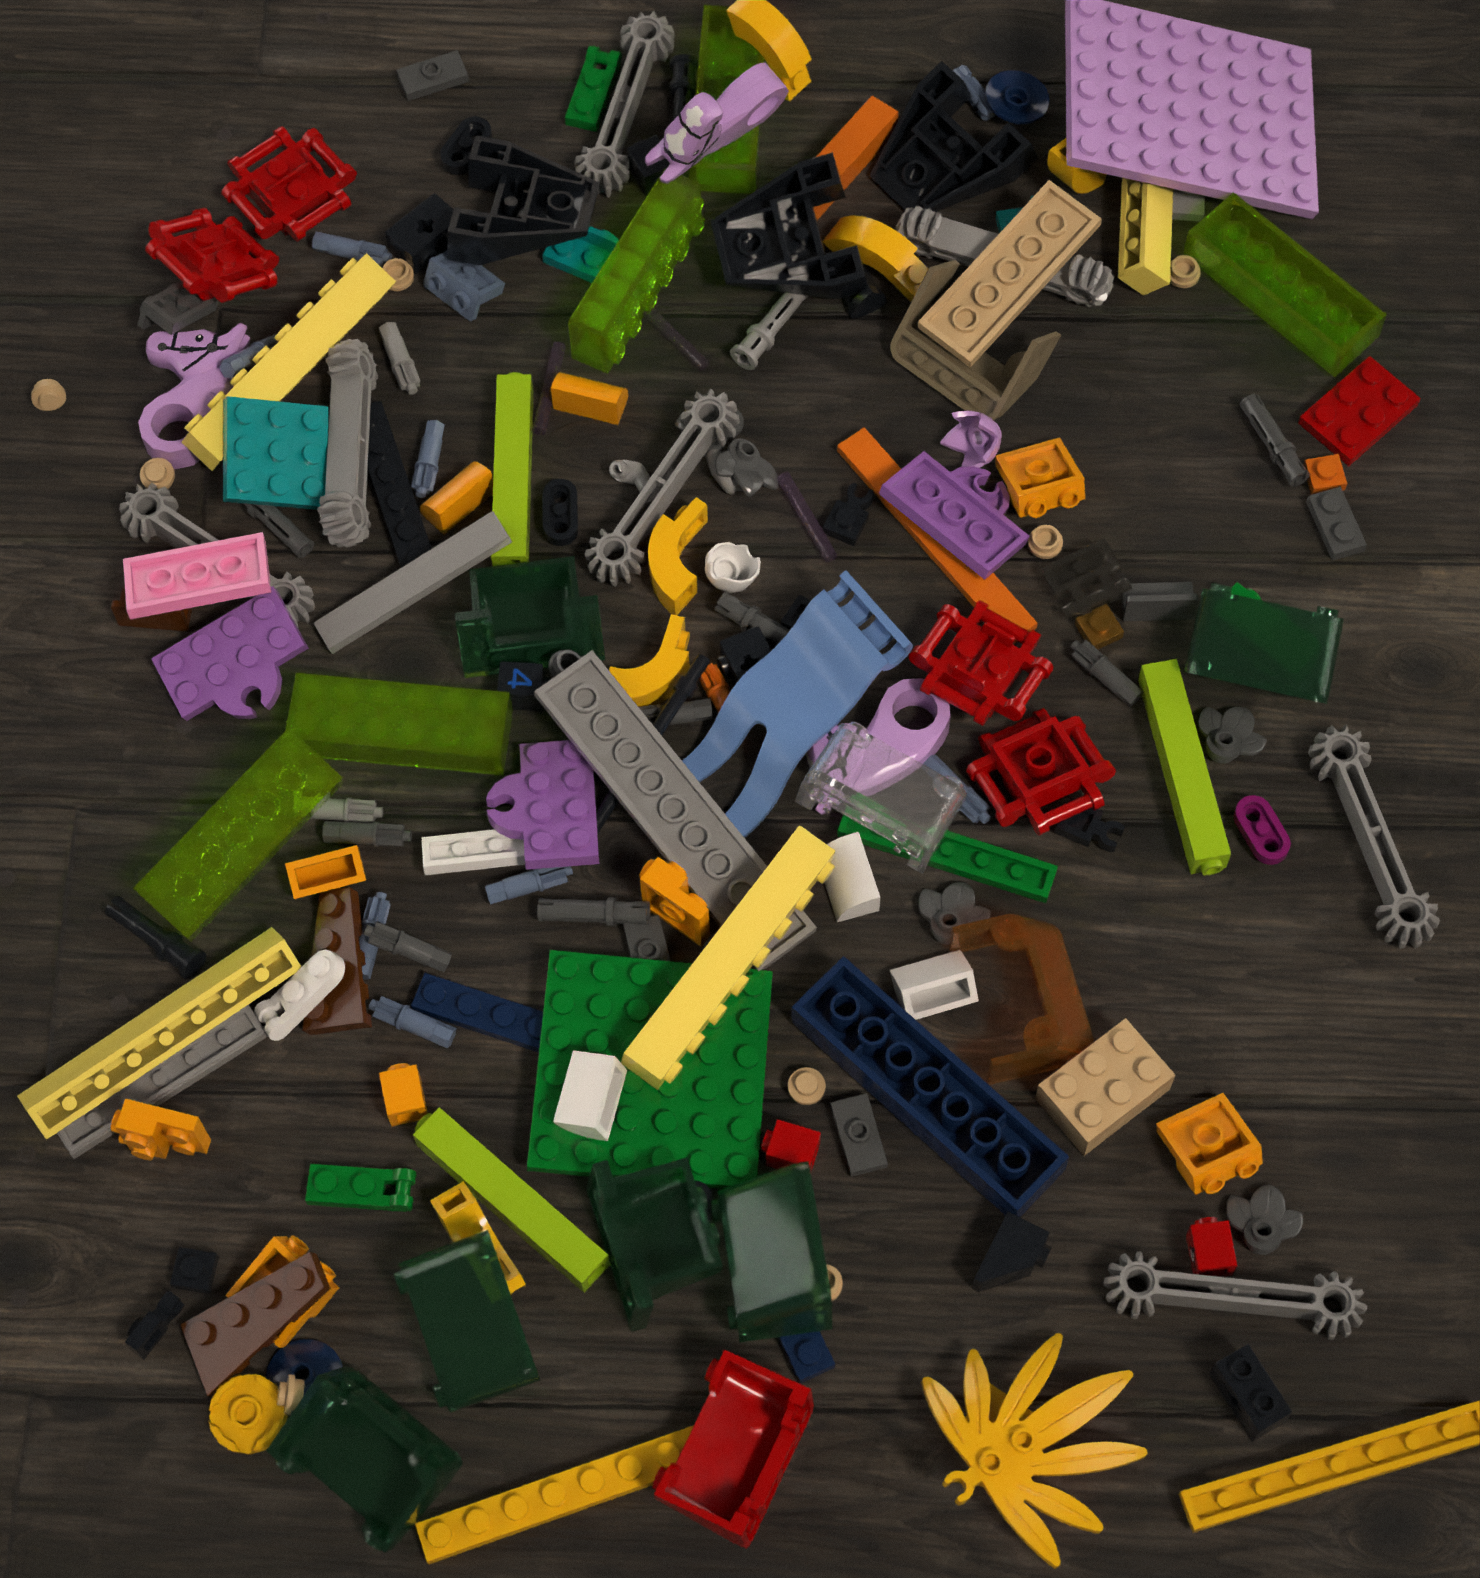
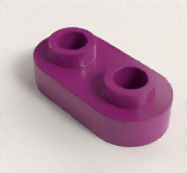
(1263, 831)

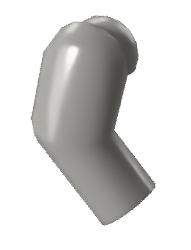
(630, 473)
(728, 484)

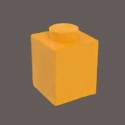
(403, 1094)

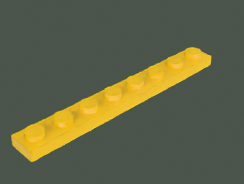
(1332, 1467)
(548, 1498)

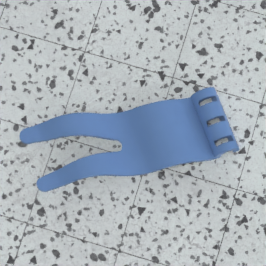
(799, 694)

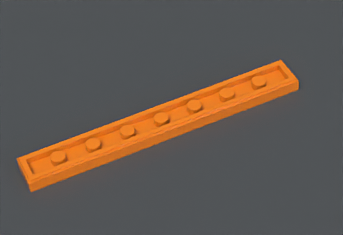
(877, 467)

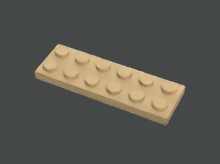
(1009, 273)

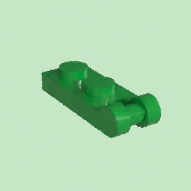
(593, 89)
(360, 1187)

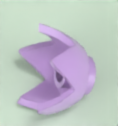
(975, 437)

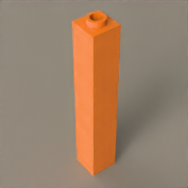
(860, 141)

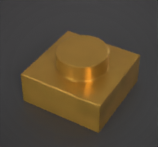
(1099, 627)

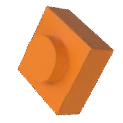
(1325, 473)

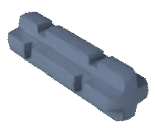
(977, 91)

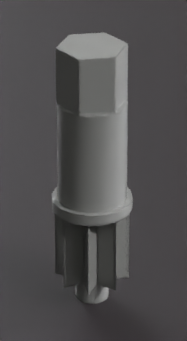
(401, 363)
(349, 810)

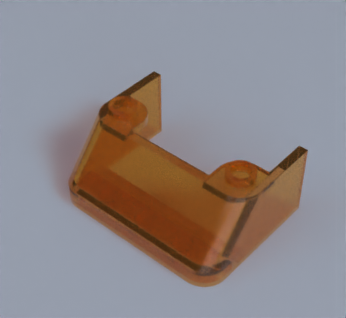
(1065, 1027)

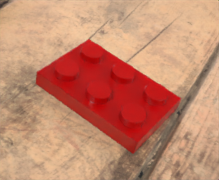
(1359, 410)

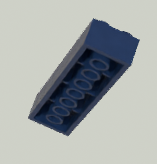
(929, 1089)

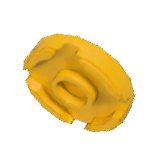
(246, 1414)

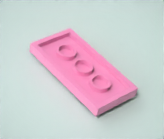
(196, 575)

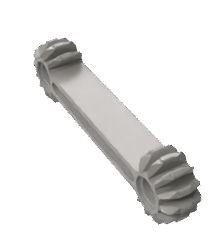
(644, 41)
(1079, 279)
(662, 487)
(344, 503)
(182, 533)
(1373, 837)
(1235, 1295)

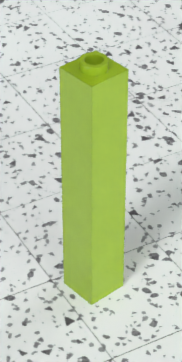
(513, 464)
(1184, 767)
(511, 1199)

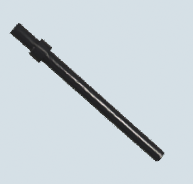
(683, 689)

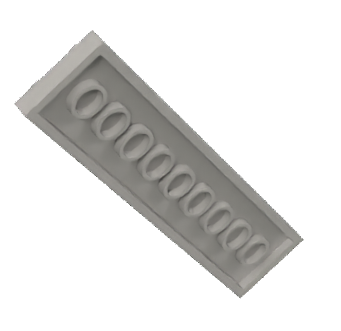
(660, 792)

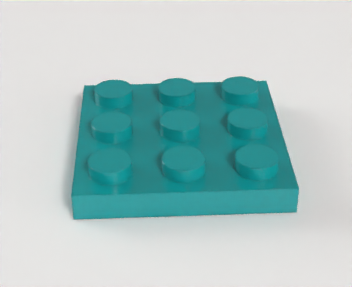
(274, 452)

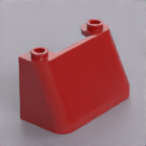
(736, 1448)

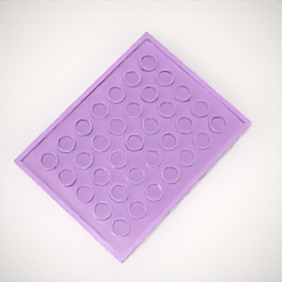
(1190, 106)

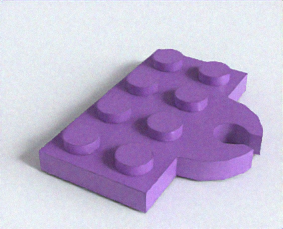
(957, 511)
(232, 659)
(551, 806)

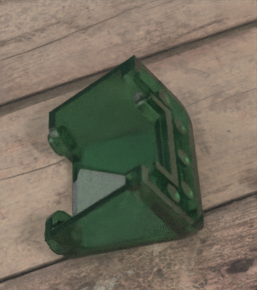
(1264, 644)
(775, 1255)
(467, 1321)
(366, 1453)

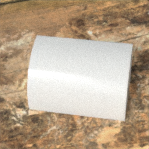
(851, 883)
(935, 985)
(590, 1095)

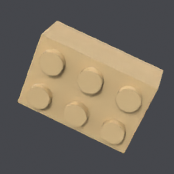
(1104, 1086)

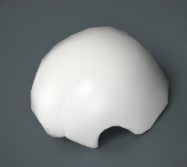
(731, 567)

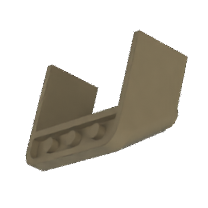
(985, 385)

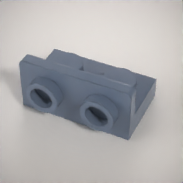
(461, 284)

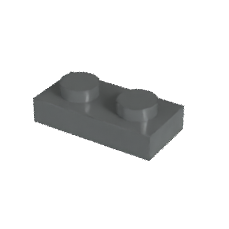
(1336, 523)

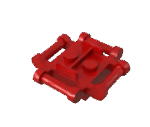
(290, 185)
(213, 258)
(981, 663)
(1039, 768)

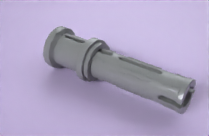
(762, 334)

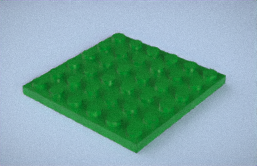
(703, 1115)

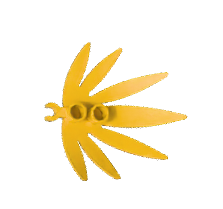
(1010, 1452)

